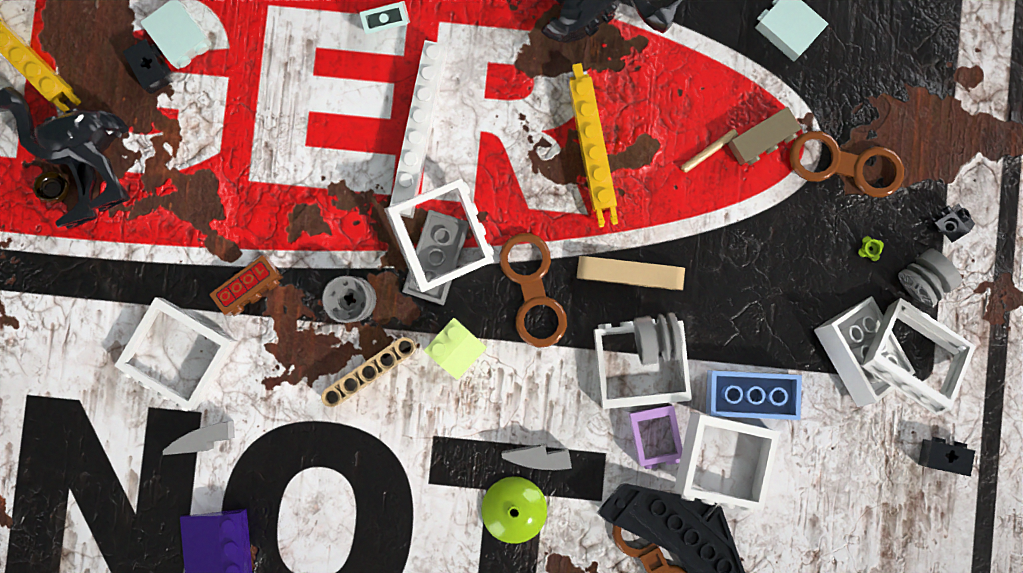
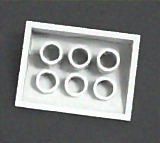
(847, 344)

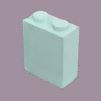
(790, 26)
(176, 33)

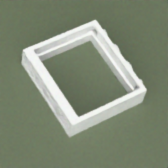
(406, 246)
(225, 342)
(905, 382)
(646, 399)
(690, 454)

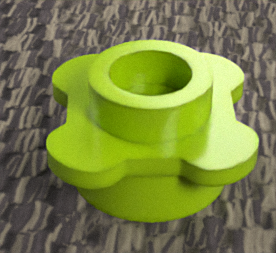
(875, 244)

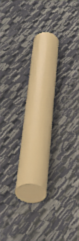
(709, 150)

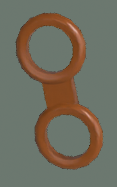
(846, 164)
(533, 290)
(650, 555)

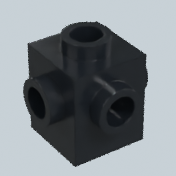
(954, 222)

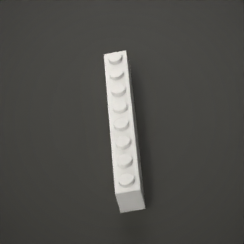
(419, 124)

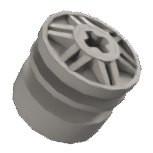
(930, 278)
(340, 307)
(658, 338)

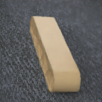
(630, 273)
(359, 376)

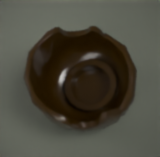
(51, 187)

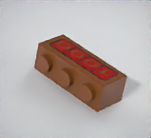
(246, 286)

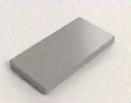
(438, 253)

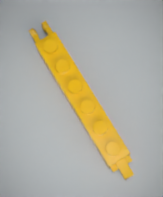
(35, 68)
(592, 145)

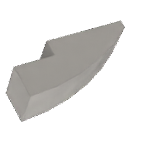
(202, 438)
(538, 458)

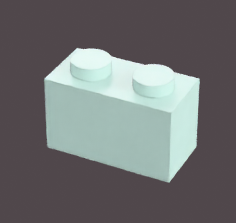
(384, 17)

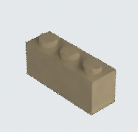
(765, 137)

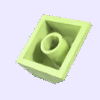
(455, 348)

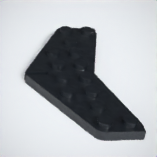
(675, 526)

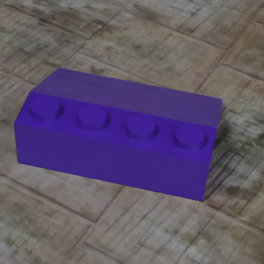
(216, 542)

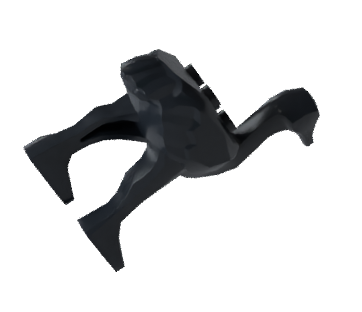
(583, 17)
(76, 141)

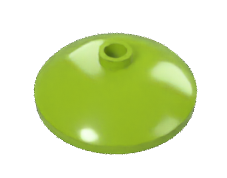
(514, 494)

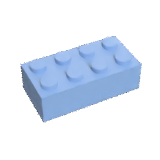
(753, 395)

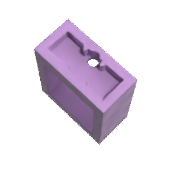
(650, 413)

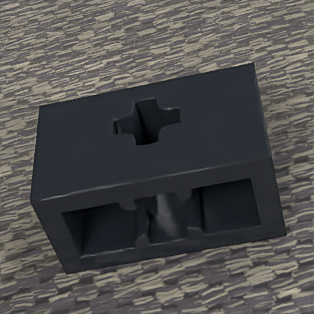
(139, 58)
(959, 460)

